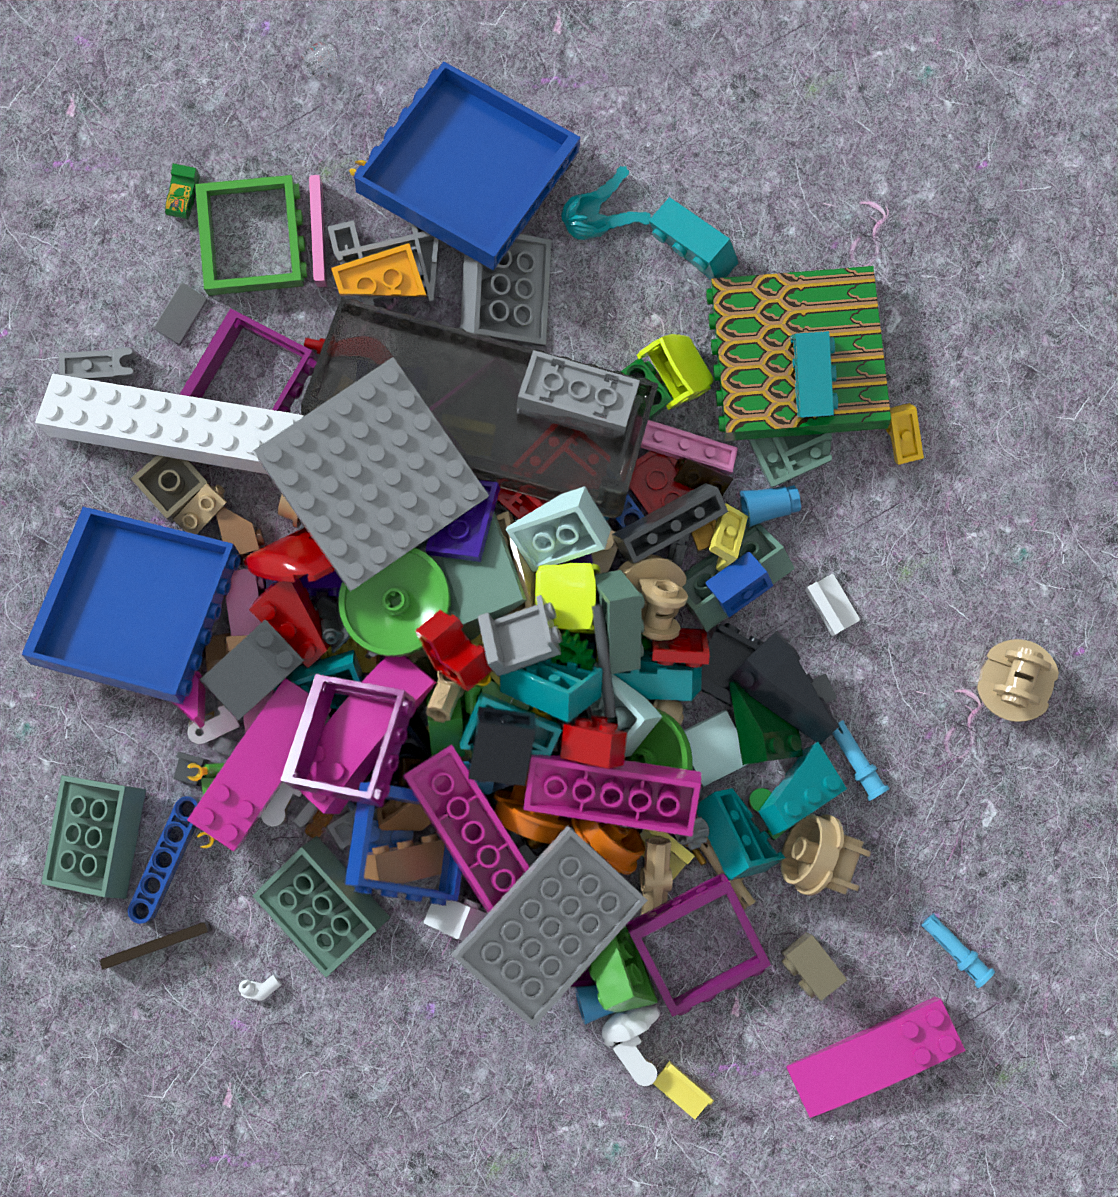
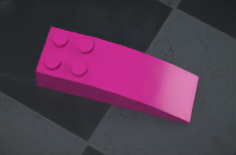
(357, 731)
(252, 770)
(623, 795)
(467, 826)
(876, 1057)

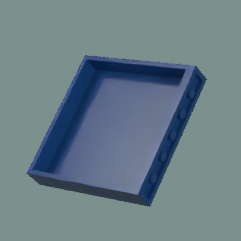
(467, 164)
(132, 605)

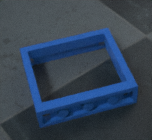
(450, 874)

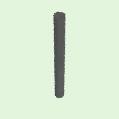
(603, 660)

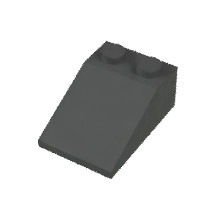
(251, 670)

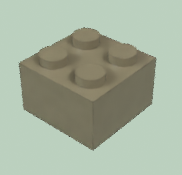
(169, 484)
(814, 967)

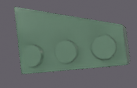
(622, 619)

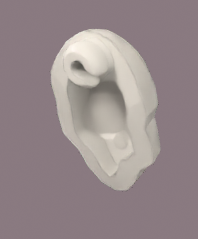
(628, 1024)

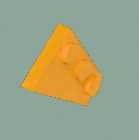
(381, 274)

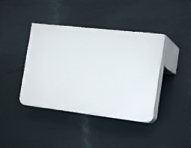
(832, 604)

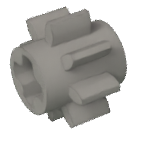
(699, 835)

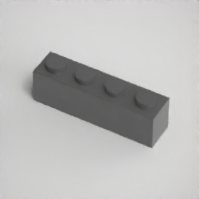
(670, 523)

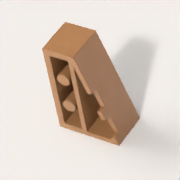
(406, 861)

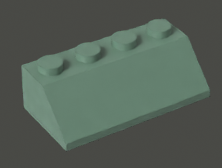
(762, 545)

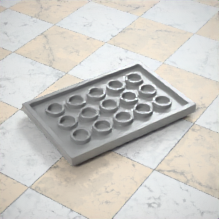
(549, 927)

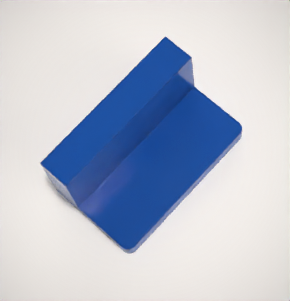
(739, 583)

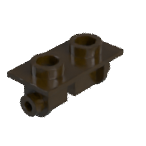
(695, 474)

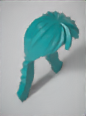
(582, 211)

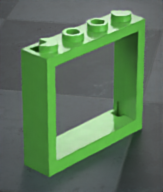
(297, 243)

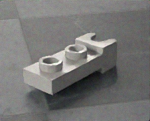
(97, 364)

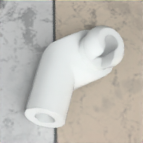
(257, 990)

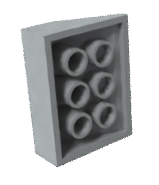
(513, 297)

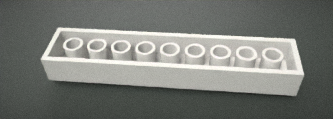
(159, 422)

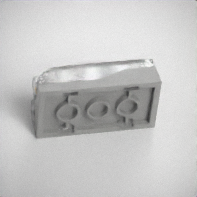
(577, 396)

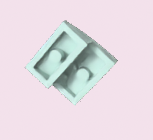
(714, 747)

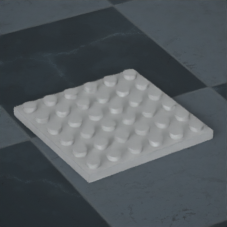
(371, 474)

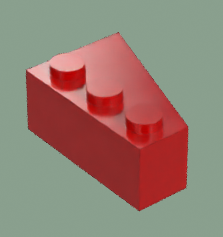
(293, 616)

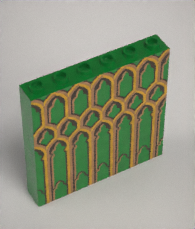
(755, 353)

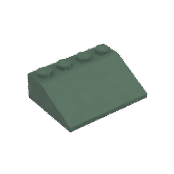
(484, 585)
(93, 837)
(317, 907)

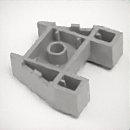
(423, 246)

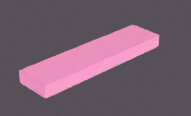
(318, 231)
(683, 445)

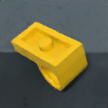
(905, 434)

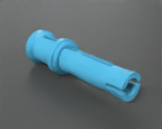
(864, 771)
(966, 959)

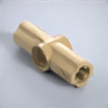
(444, 699)
(656, 873)

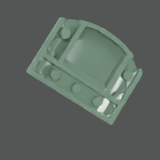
(791, 455)

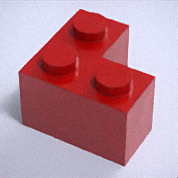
(452, 650)
(594, 742)

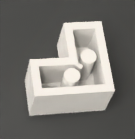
(456, 917)

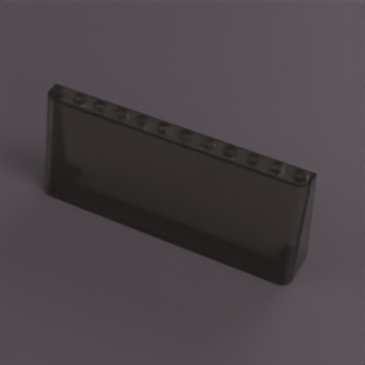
(473, 394)

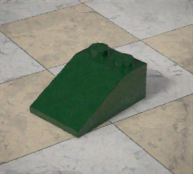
(761, 732)

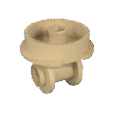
(663, 594)
(1017, 680)
(820, 856)

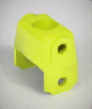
(679, 367)
(571, 592)

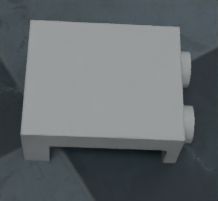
(520, 637)

